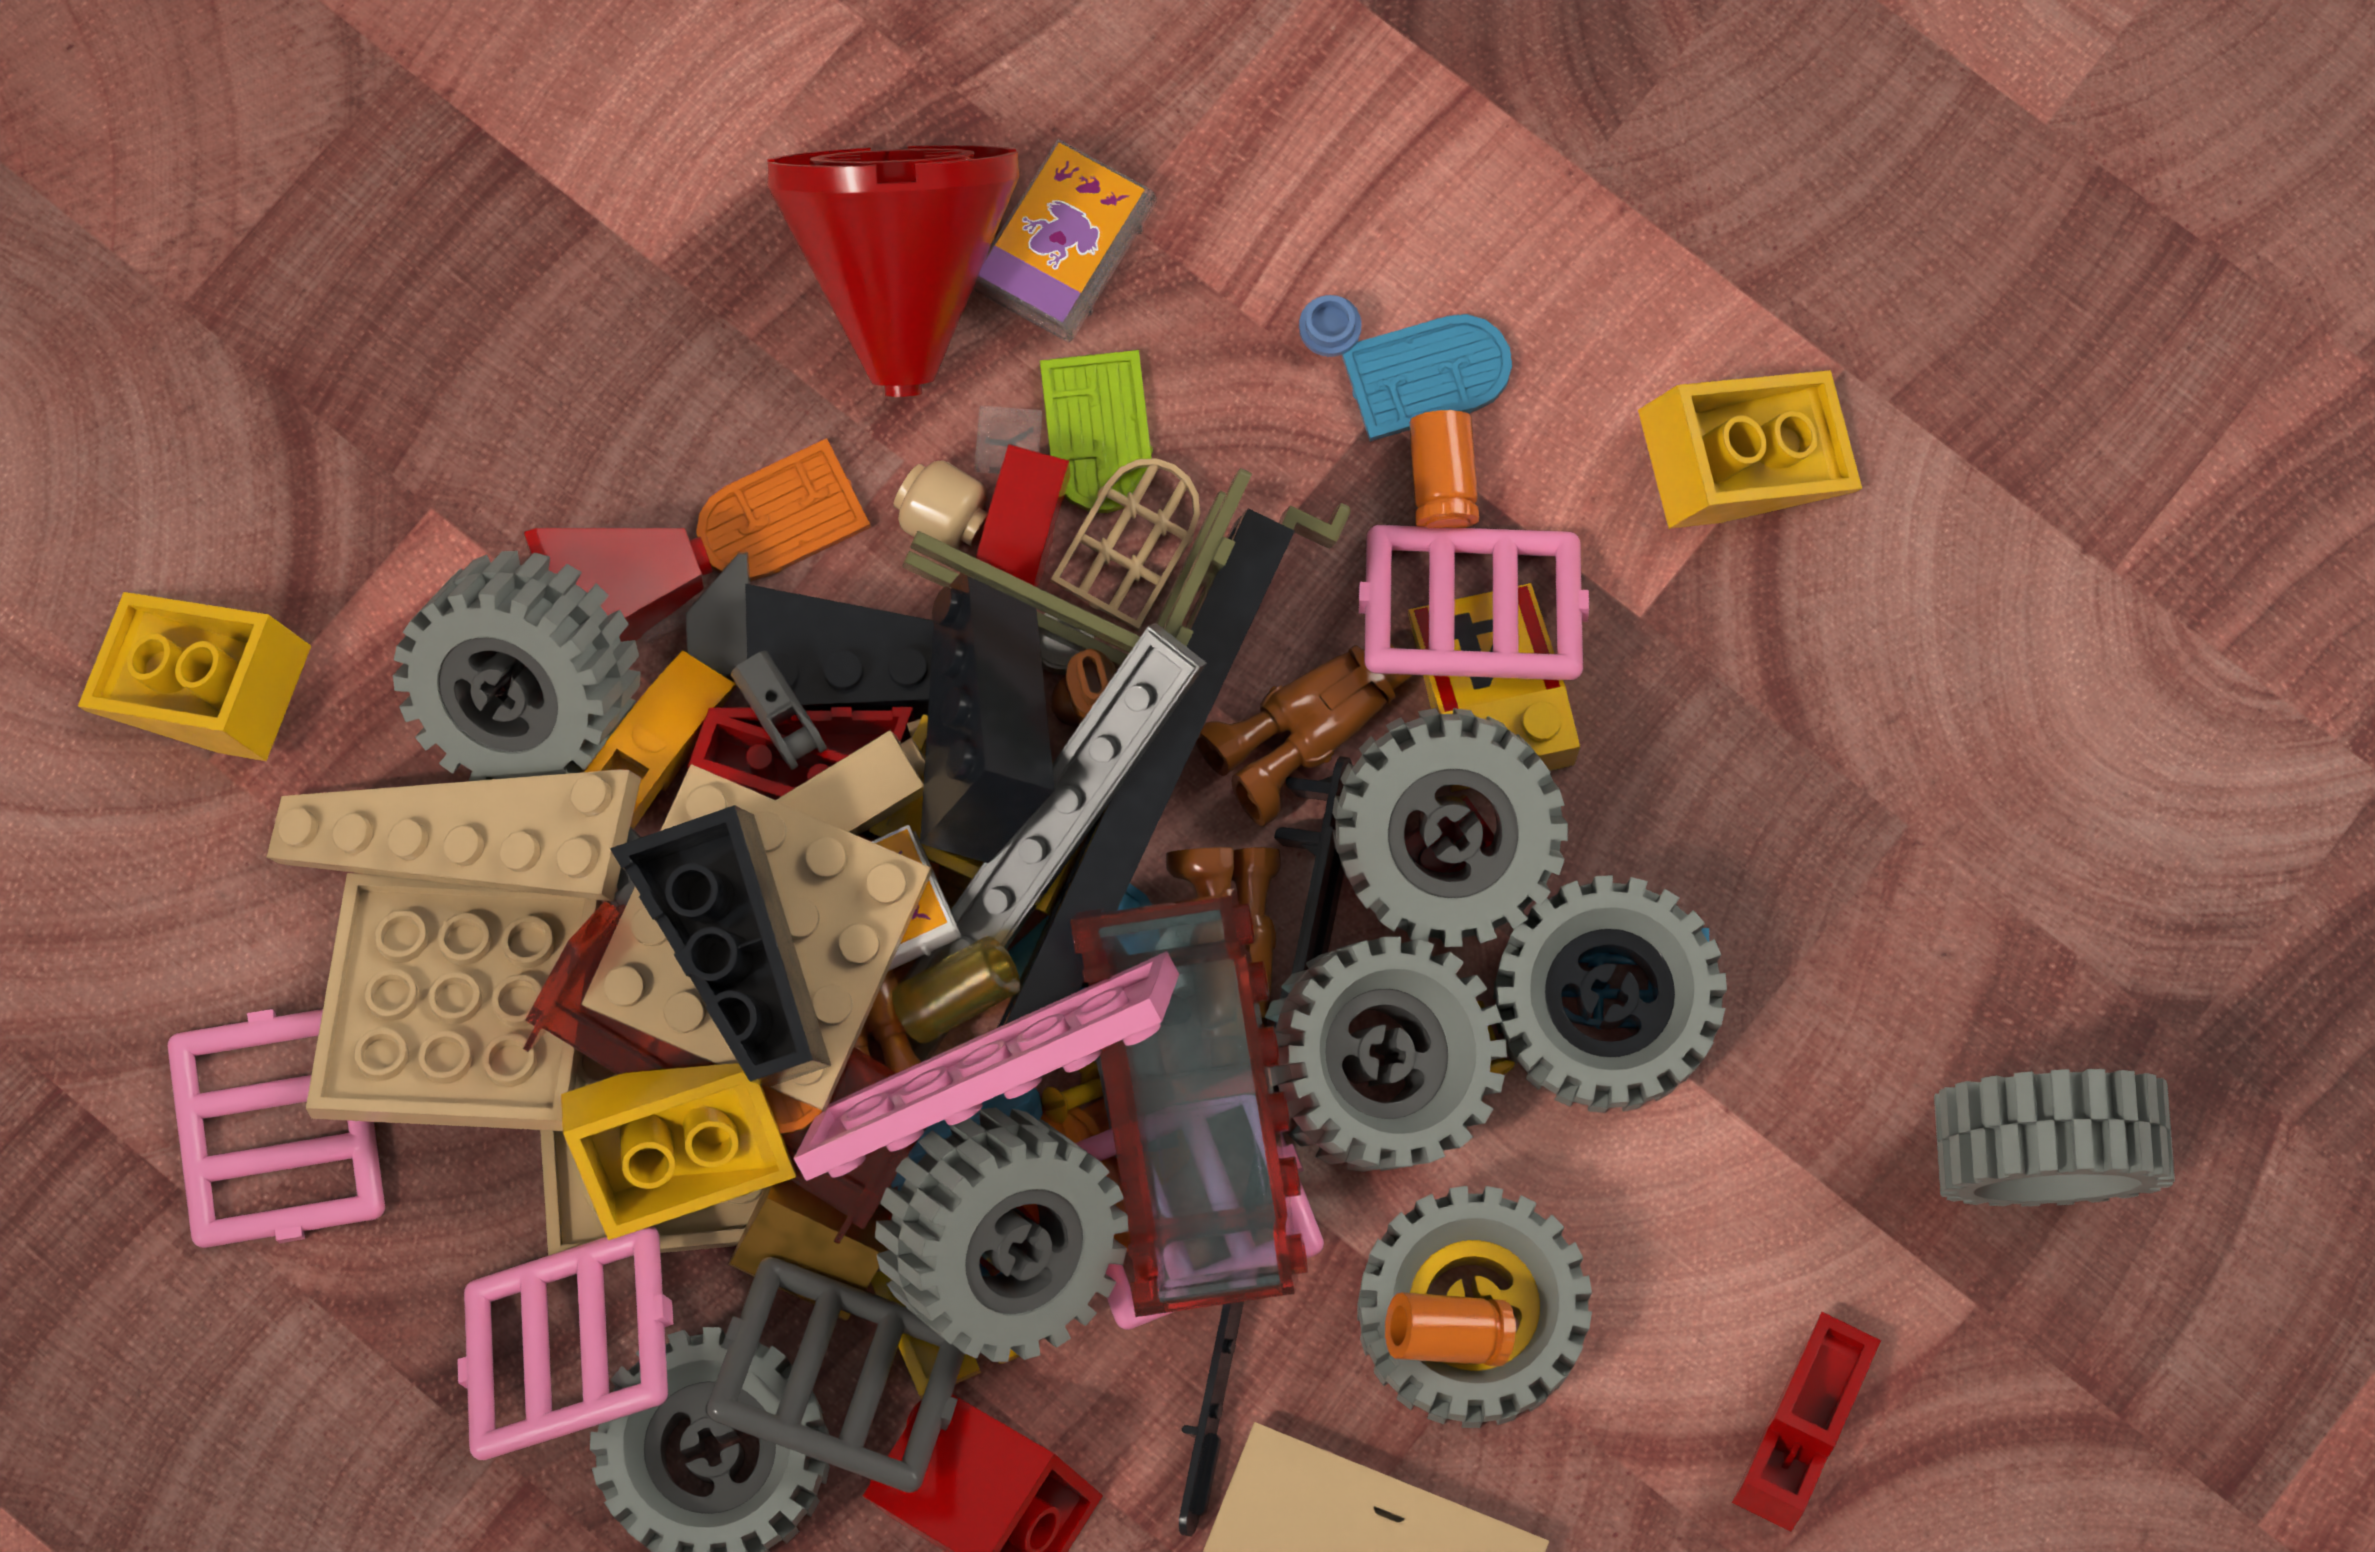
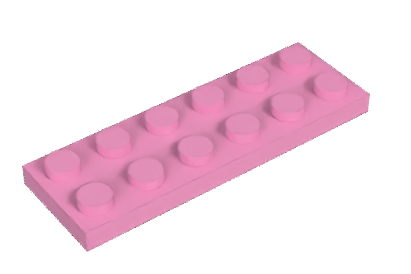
(992, 1064)

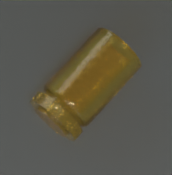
(956, 989)

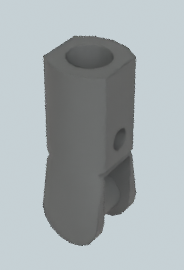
(775, 703)

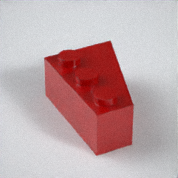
(741, 751)

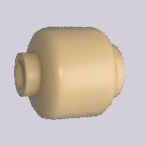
(942, 504)

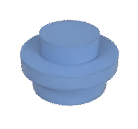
(1330, 325)

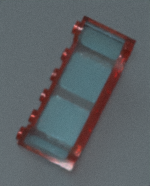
(1198, 1111)

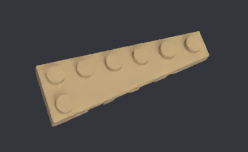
(485, 833)

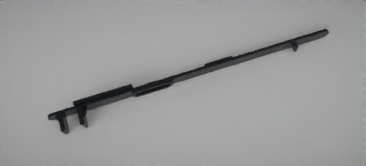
(1312, 942)

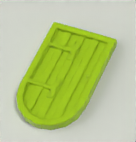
(1096, 422)

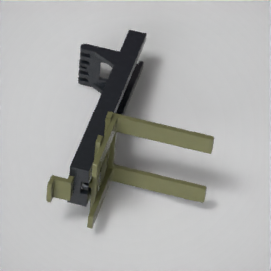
(1234, 582)

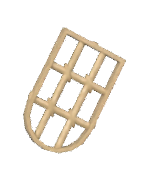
(1135, 564)

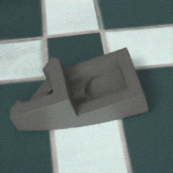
(719, 619)

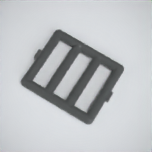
(786, 1426)

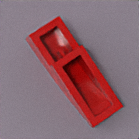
(1024, 513)
(1806, 1422)

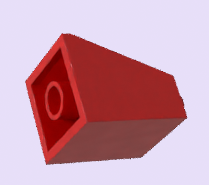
(989, 1490)

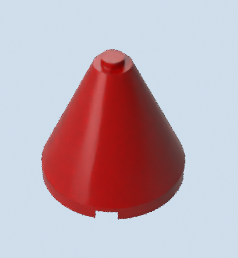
(896, 243)

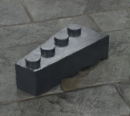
(842, 651)
(985, 722)
(730, 935)

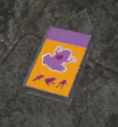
(1064, 240)

